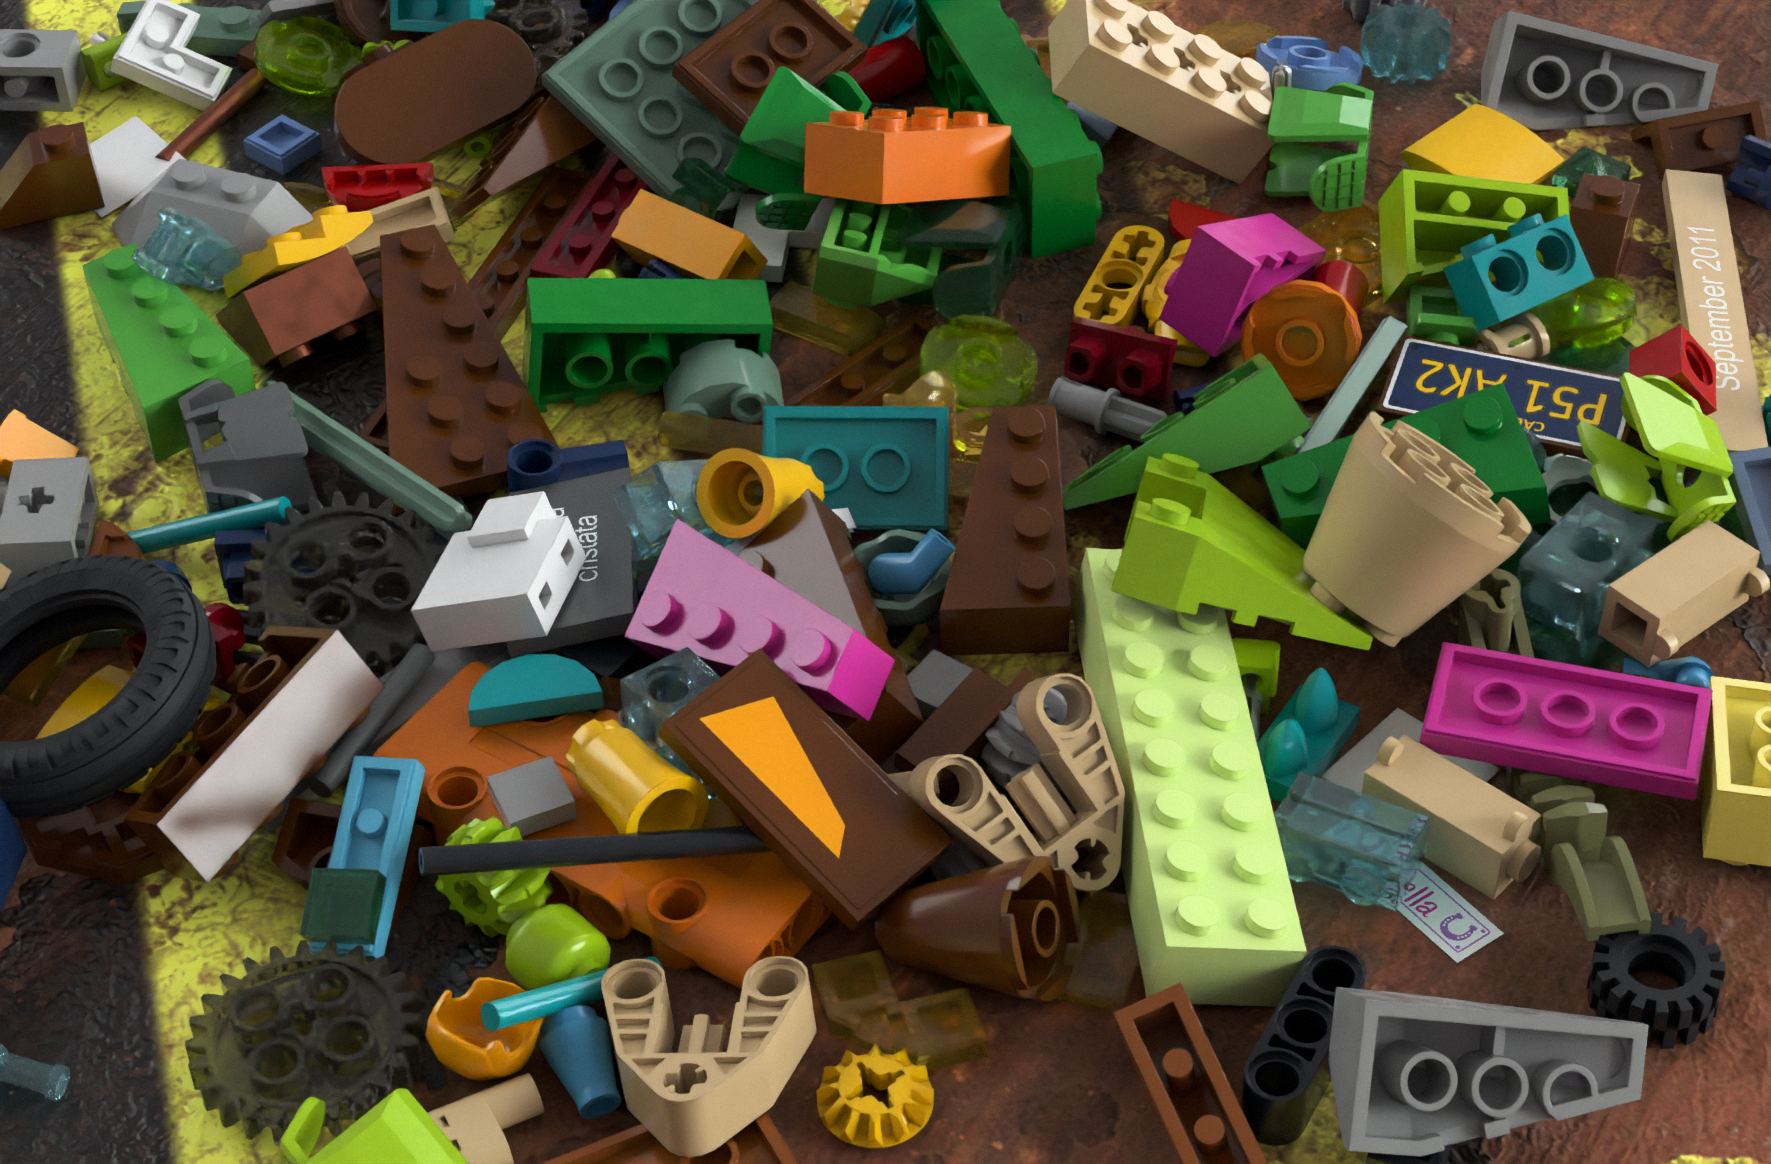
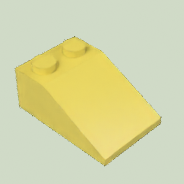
(1737, 773)

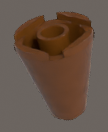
(988, 928)

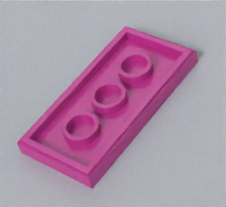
(1567, 720)

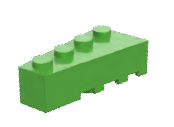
(159, 345)

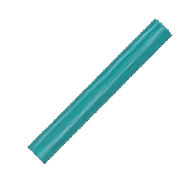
(205, 526)
(544, 1000)

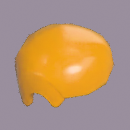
(464, 1042)

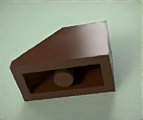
(49, 177)
(1604, 221)

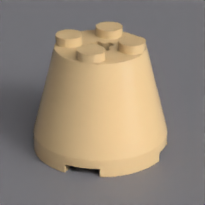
(1406, 531)

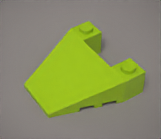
(1205, 545)

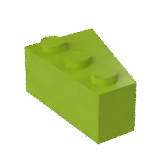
(1435, 214)

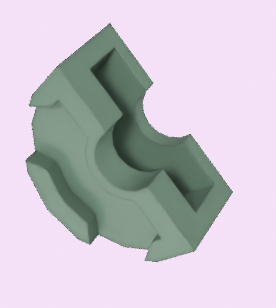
(723, 382)

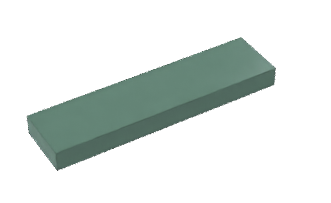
(1355, 385)

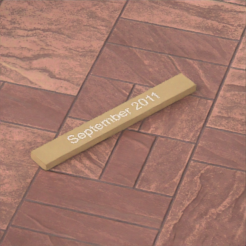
(1713, 300)

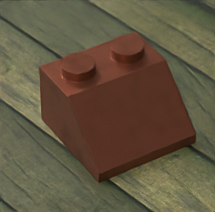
(298, 309)

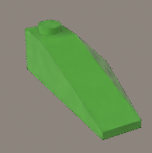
(1232, 425)

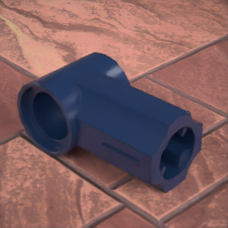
(542, 463)

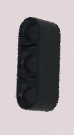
(1291, 1057)

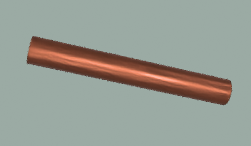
(215, 115)

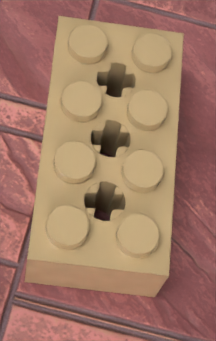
(1162, 83)

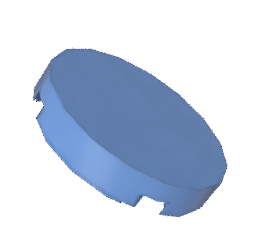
(1310, 61)

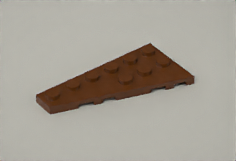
(447, 377)

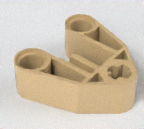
(1080, 763)
(703, 1094)

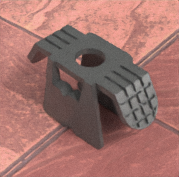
(259, 448)

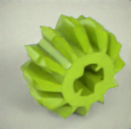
(494, 897)

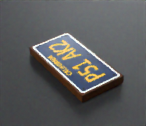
(1544, 395)

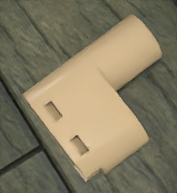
(478, 1120)

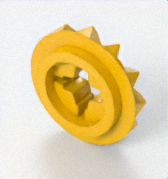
(864, 1119)

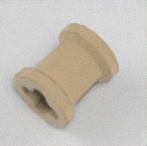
(1512, 335)

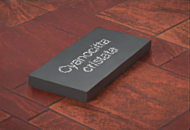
(606, 585)

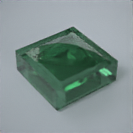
(1590, 162)

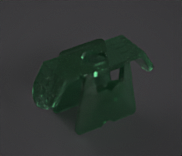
(963, 283)

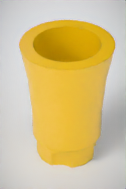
(748, 491)
(633, 781)

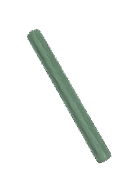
(379, 470)

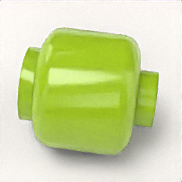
(553, 946)

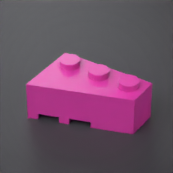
(1228, 271)

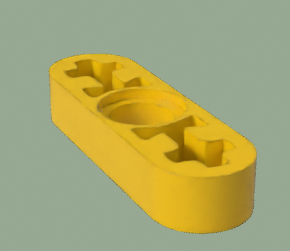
(1117, 268)

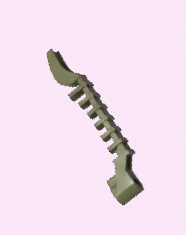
(1572, 828)

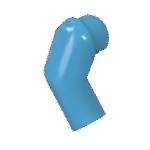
(910, 571)
(1683, 670)

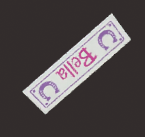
(1446, 916)

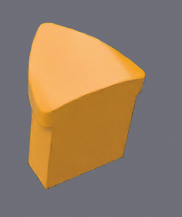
(27, 440)

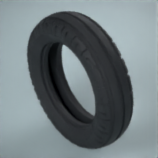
(147, 714)

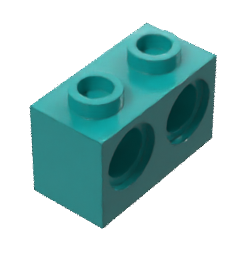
(1519, 275)

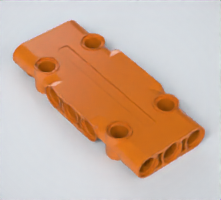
(695, 909)

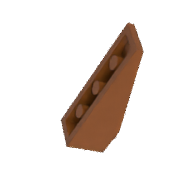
(1185, 1081)

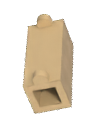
(1680, 593)
(1472, 825)

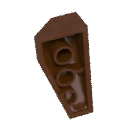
(526, 148)

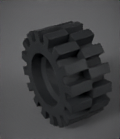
(1664, 951)

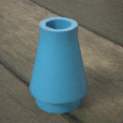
(581, 1056)

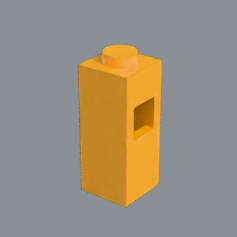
(685, 241)

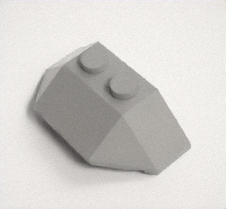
(232, 203)

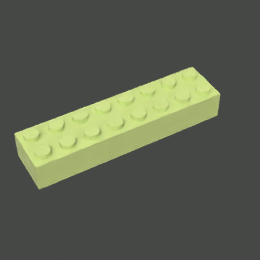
(1197, 817)

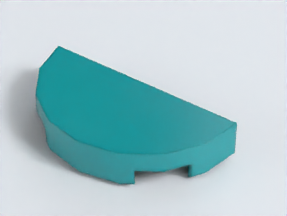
(533, 689)

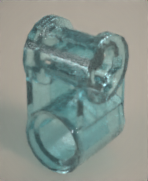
(187, 251)

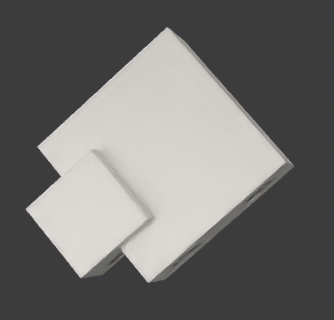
(494, 574)

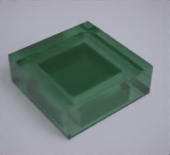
(343, 906)

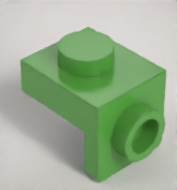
(1437, 316)

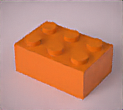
(907, 157)

